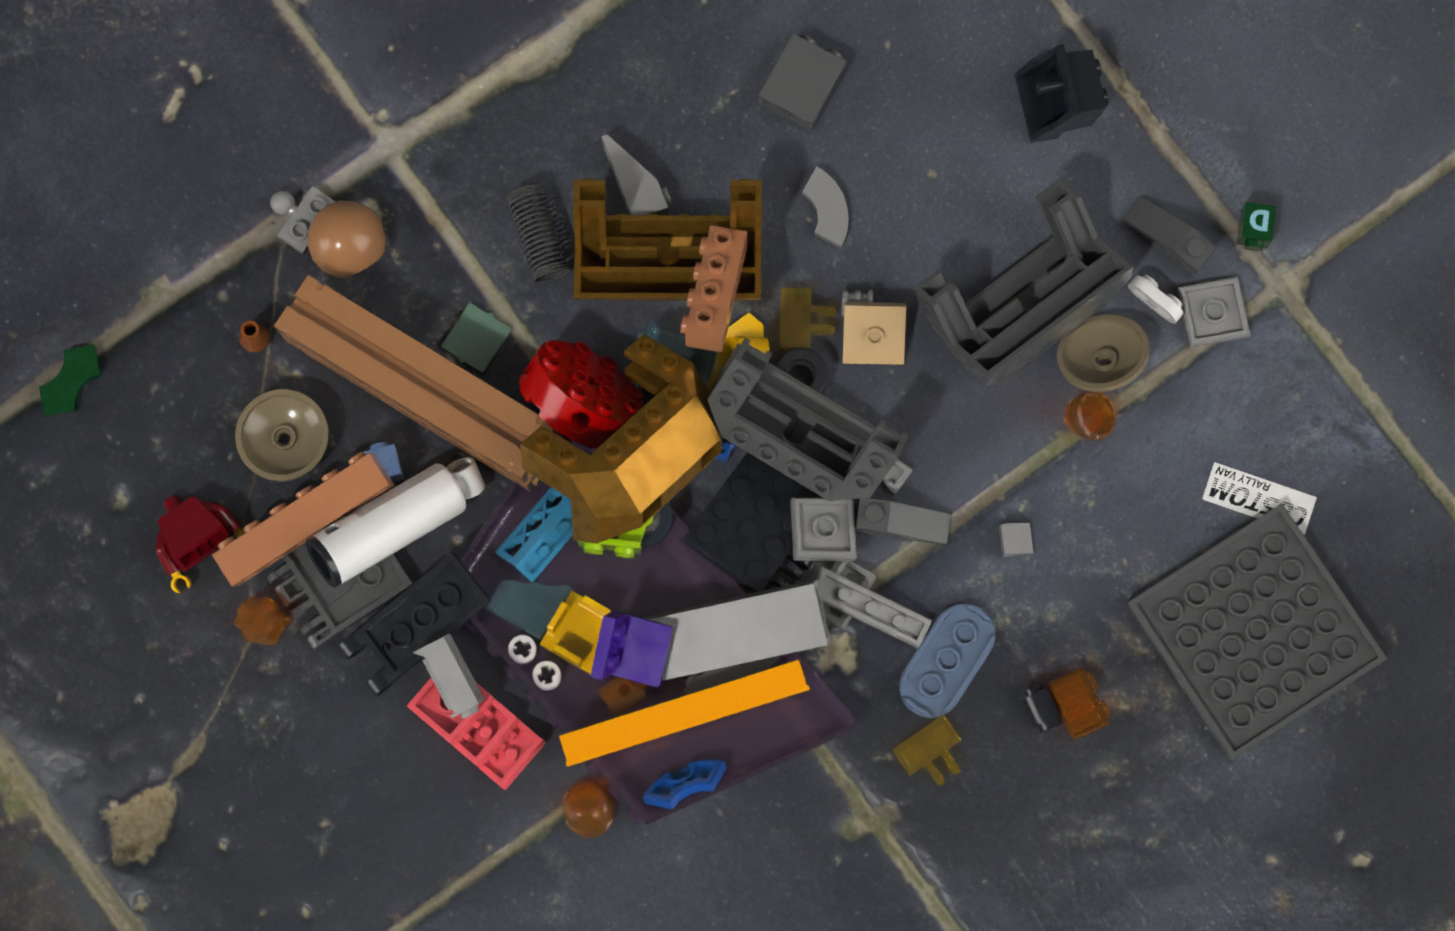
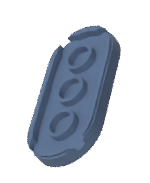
(947, 660)

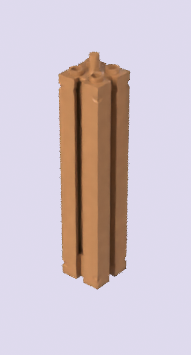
(411, 378)

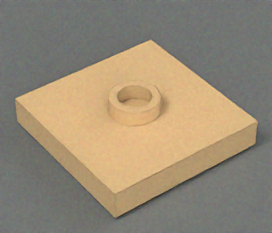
(874, 333)

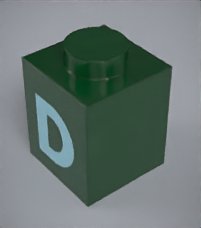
(1256, 226)

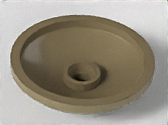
(1102, 342)
(271, 417)

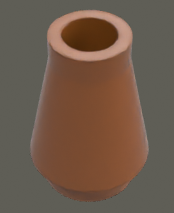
(258, 340)

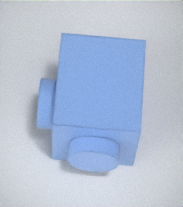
(389, 459)

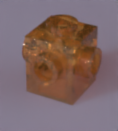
(261, 620)

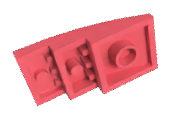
(488, 738)

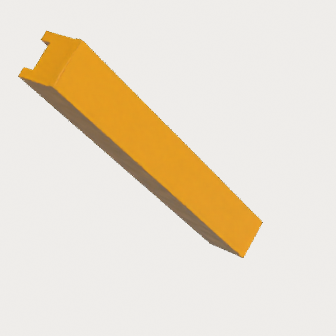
(683, 712)

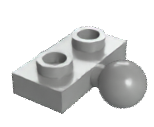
(296, 228)

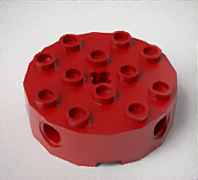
(579, 392)

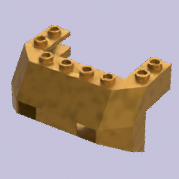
(654, 253)
(643, 460)

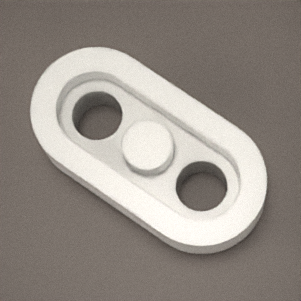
(1165, 305)

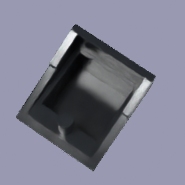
(1060, 93)

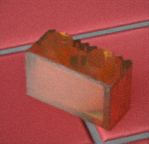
(1079, 704)

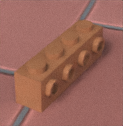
(715, 288)

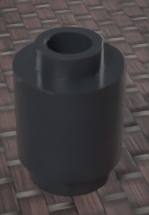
(1042, 708)

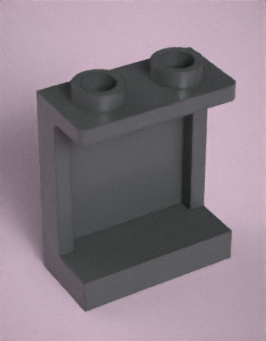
(802, 81)

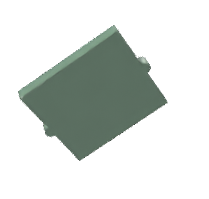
(476, 338)

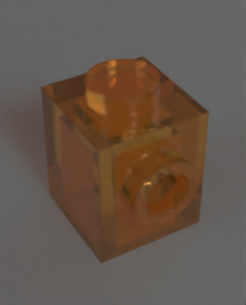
(622, 695)

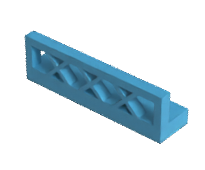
(543, 543)

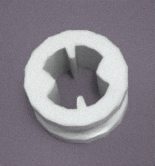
(524, 640)
(538, 673)

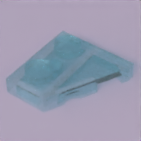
(528, 605)

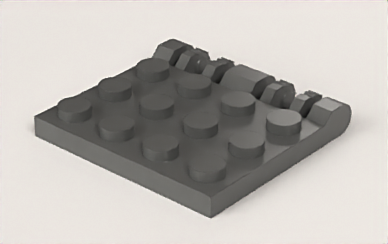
(337, 606)

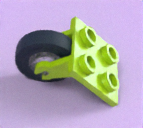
(627, 544)

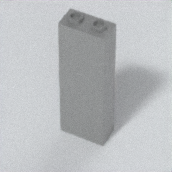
(744, 629)

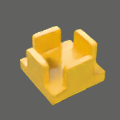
(575, 630)

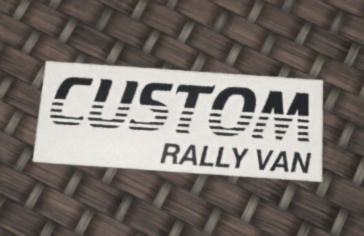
(1256, 495)

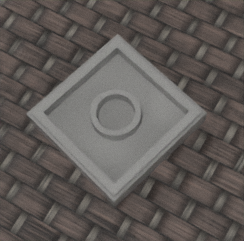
(1213, 312)
(823, 529)

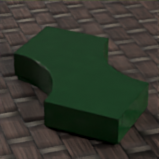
(62, 392)

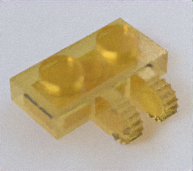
(796, 318)
(928, 745)

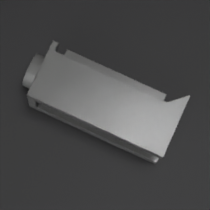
(451, 676)

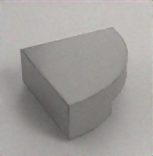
(896, 476)

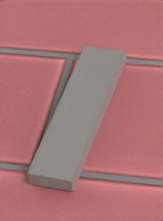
(872, 608)

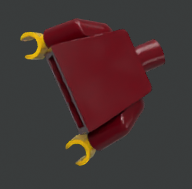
(191, 534)

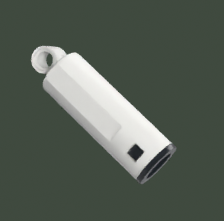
(394, 520)

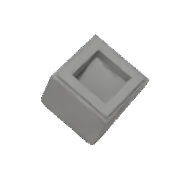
(1015, 539)

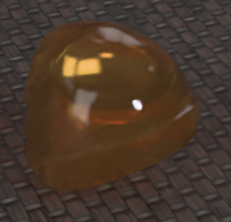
(1090, 416)
(588, 809)

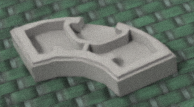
(830, 207)

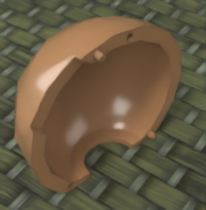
(346, 238)

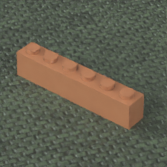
(309, 514)

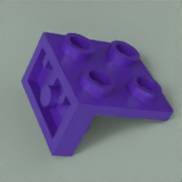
(631, 649)

